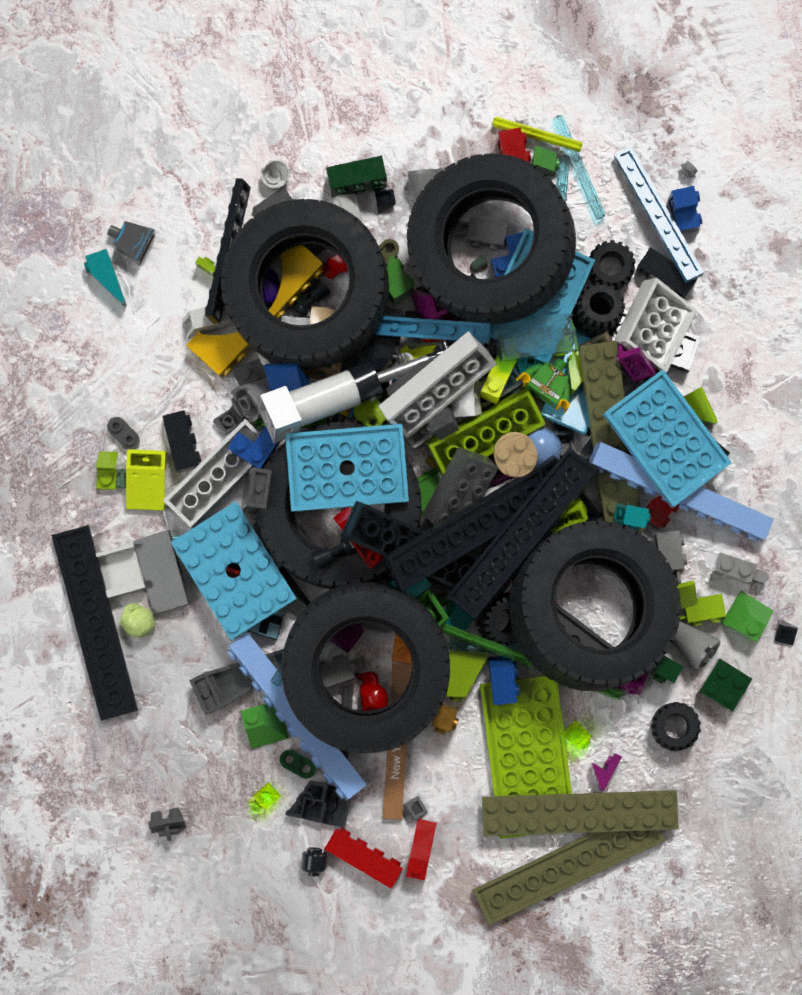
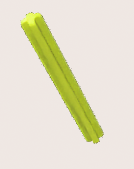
(538, 134)

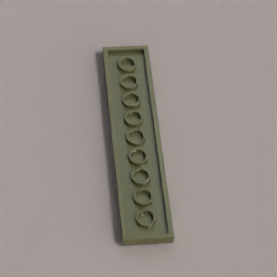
(602, 391)
(580, 813)
(560, 870)

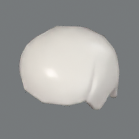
(275, 174)

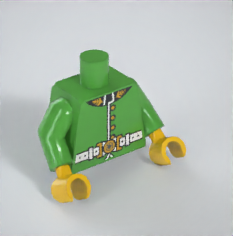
(548, 383)

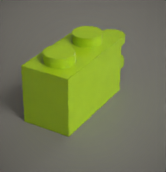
(706, 609)

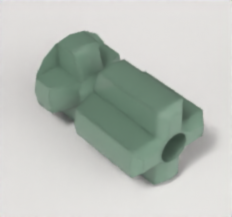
(121, 480)

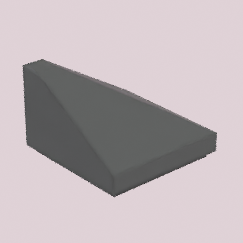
(414, 809)

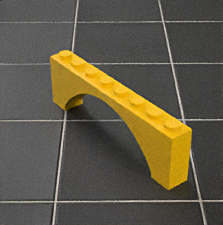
(224, 351)

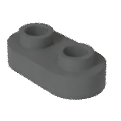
(123, 433)

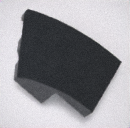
(320, 805)

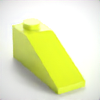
(497, 380)

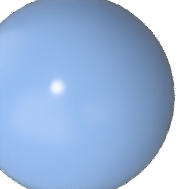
(546, 444)

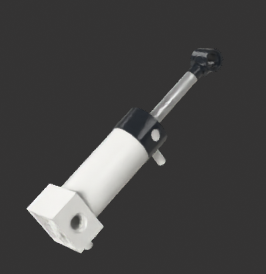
(289, 410)

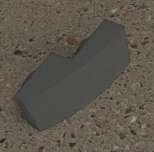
(228, 421)

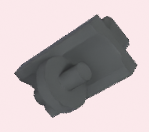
(167, 826)

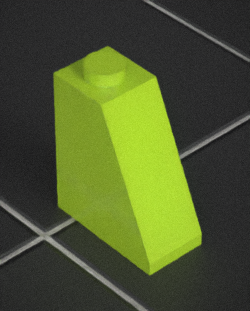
(463, 672)

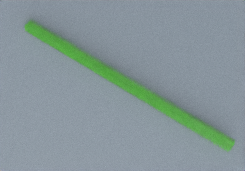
(503, 650)

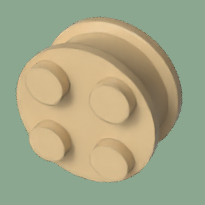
(515, 454)

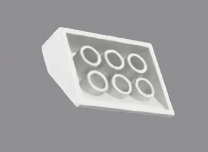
(656, 323)

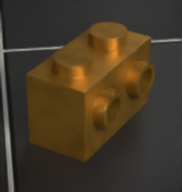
(445, 720)

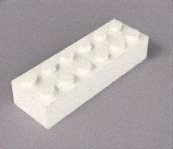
(438, 384)
(211, 480)

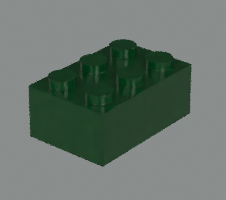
(357, 176)

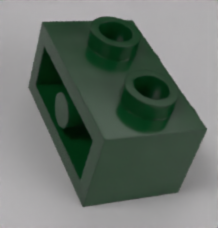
(666, 671)

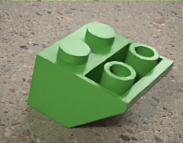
(399, 283)

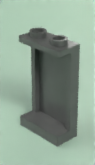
(256, 490)

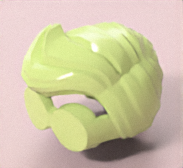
(137, 620)

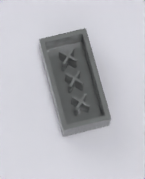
(461, 485)

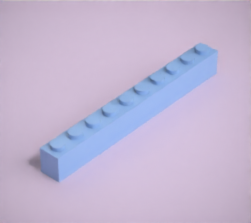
(703, 501)
(328, 758)

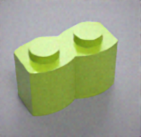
(576, 514)

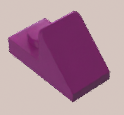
(604, 775)

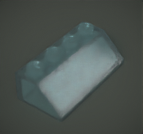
(535, 337)

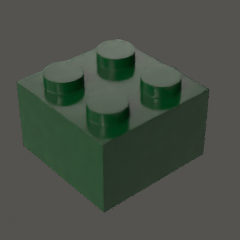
(724, 685)

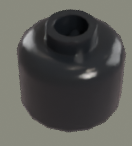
(313, 861)

